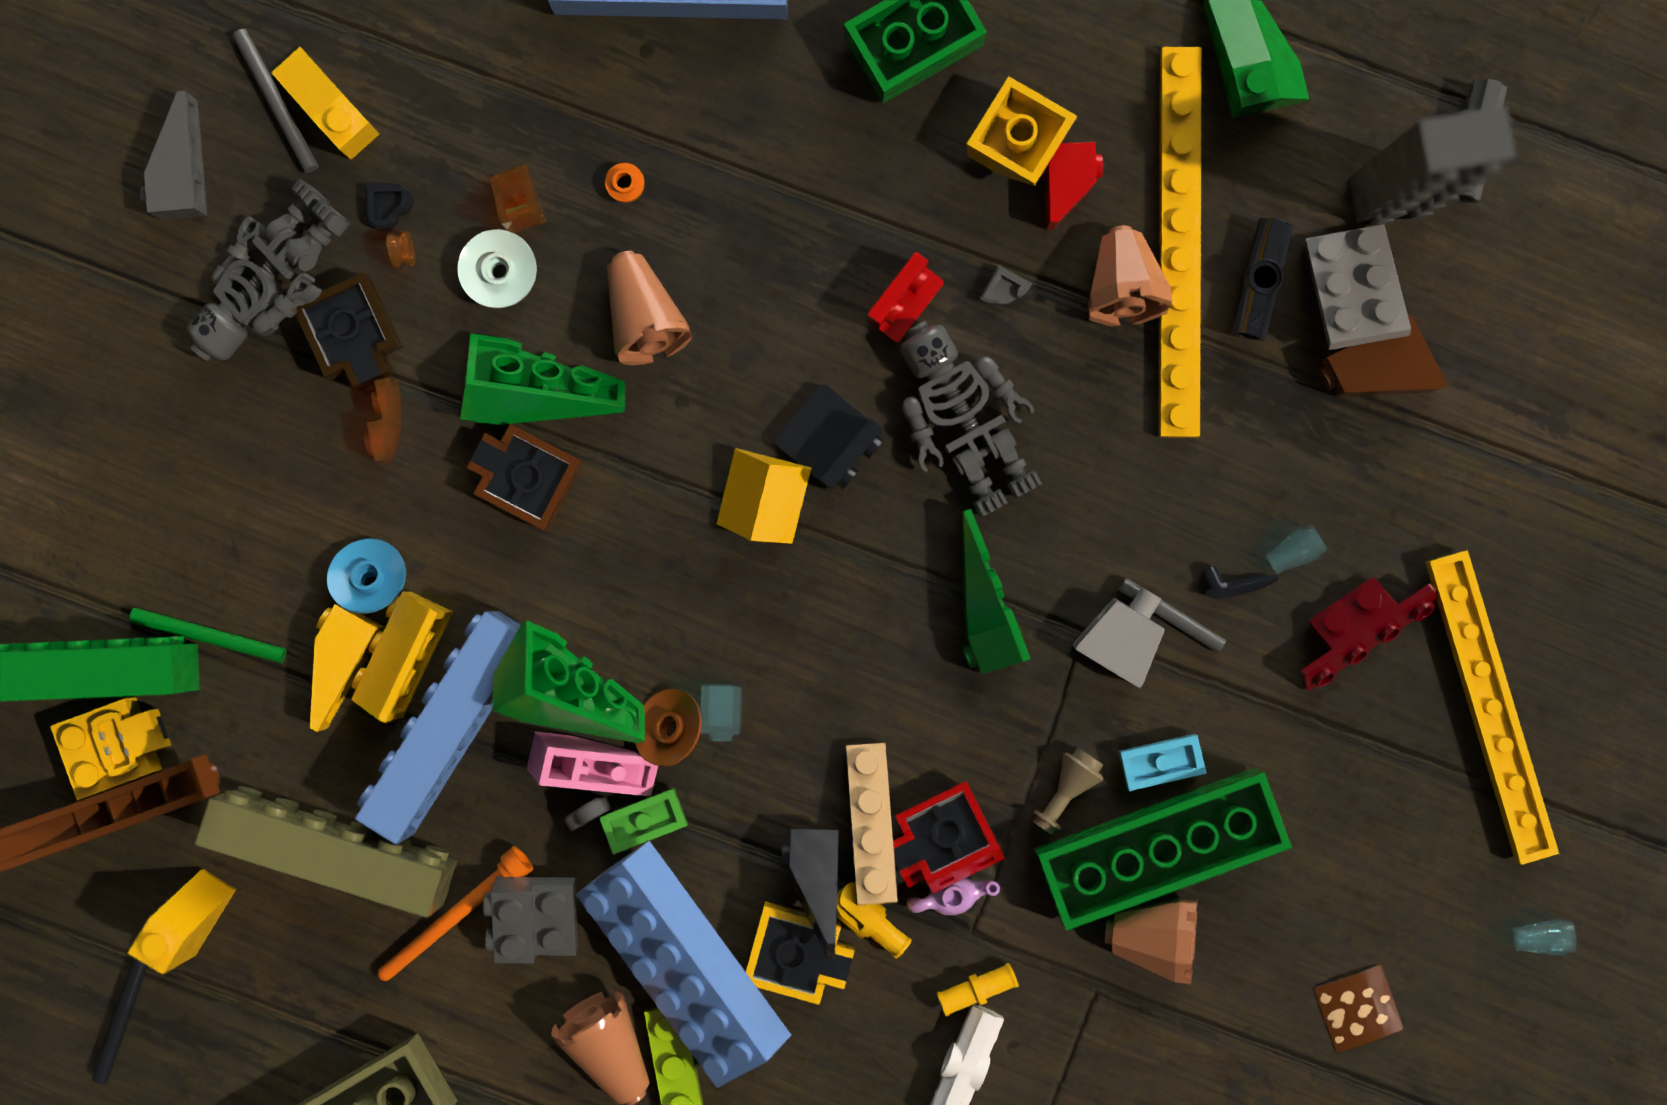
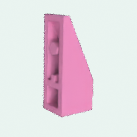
(589, 765)

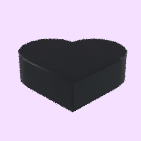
(386, 204)

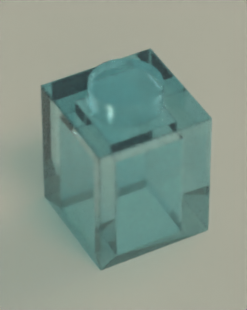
(721, 711)

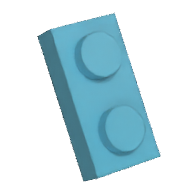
(1162, 762)

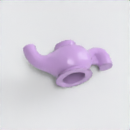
(954, 898)

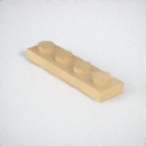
(871, 824)

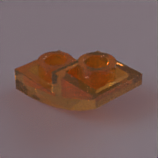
(384, 433)

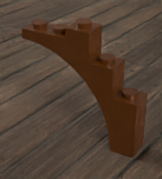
(108, 812)

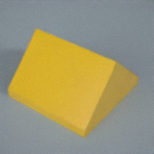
(763, 497)

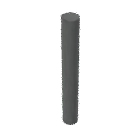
(1178, 619)

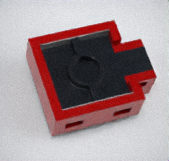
(944, 840)

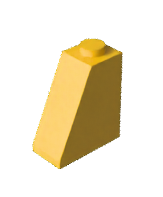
(182, 923)

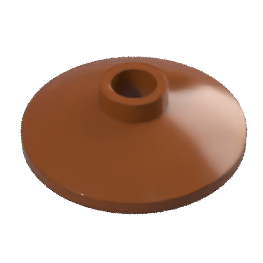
(663, 714)

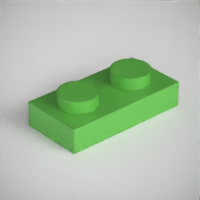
(643, 821)

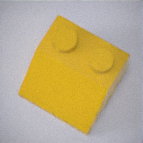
(1019, 133)

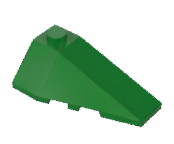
(1254, 58)
(520, 387)
(989, 625)
(555, 689)

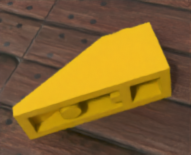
(325, 103)
(338, 655)

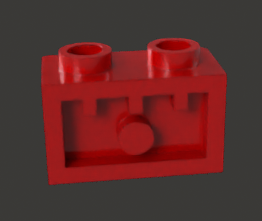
(905, 298)

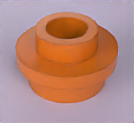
(627, 194)

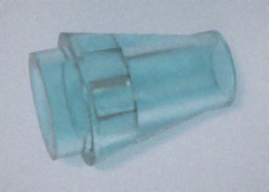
(1297, 549)
(1546, 937)

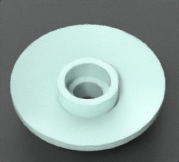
(483, 255)

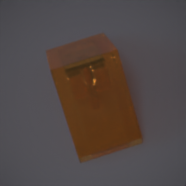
(517, 199)

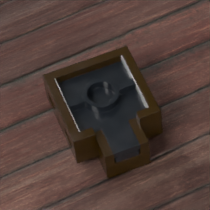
(350, 332)

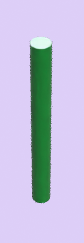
(207, 635)

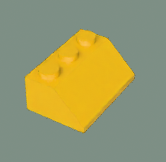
(400, 656)

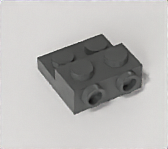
(531, 918)

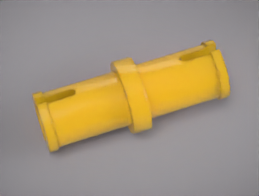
(977, 989)

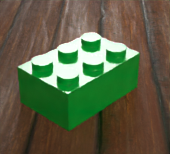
(911, 41)

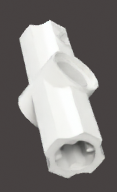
(968, 1058)

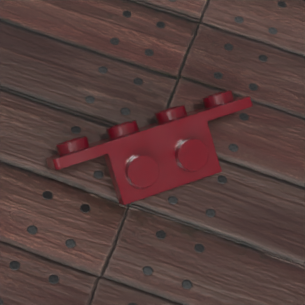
(1359, 624)

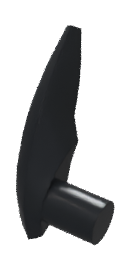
(1235, 587)

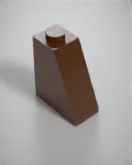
(1383, 367)

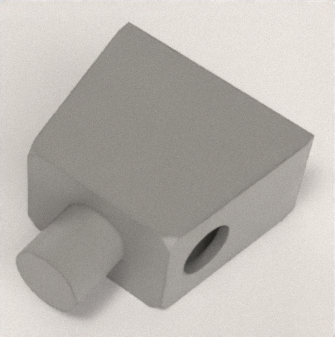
(1124, 637)

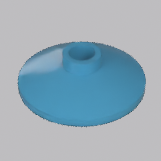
(356, 564)

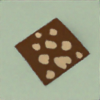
(1358, 1009)

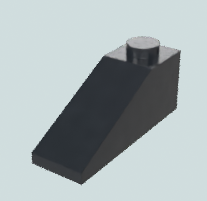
(813, 875)

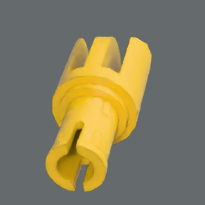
(870, 921)

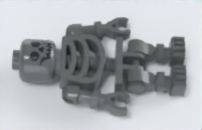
(262, 305)
(931, 355)

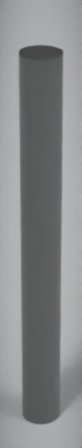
(275, 100)

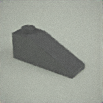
(175, 169)

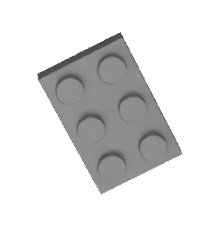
(1357, 287)

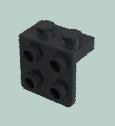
(829, 437)

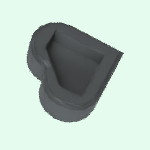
(587, 813)

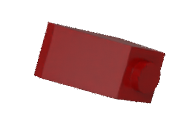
(1070, 178)

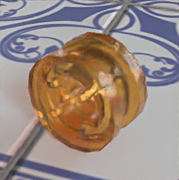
(401, 249)

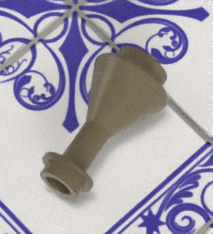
(1077, 775)

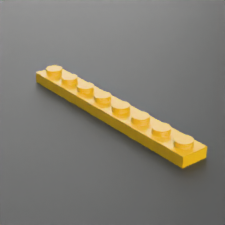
(1492, 707)

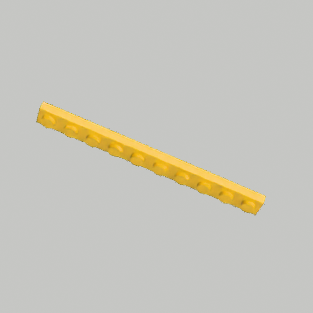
(1180, 241)

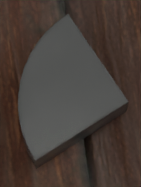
(1004, 288)

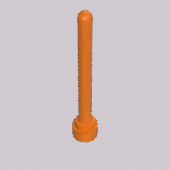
(513, 864)

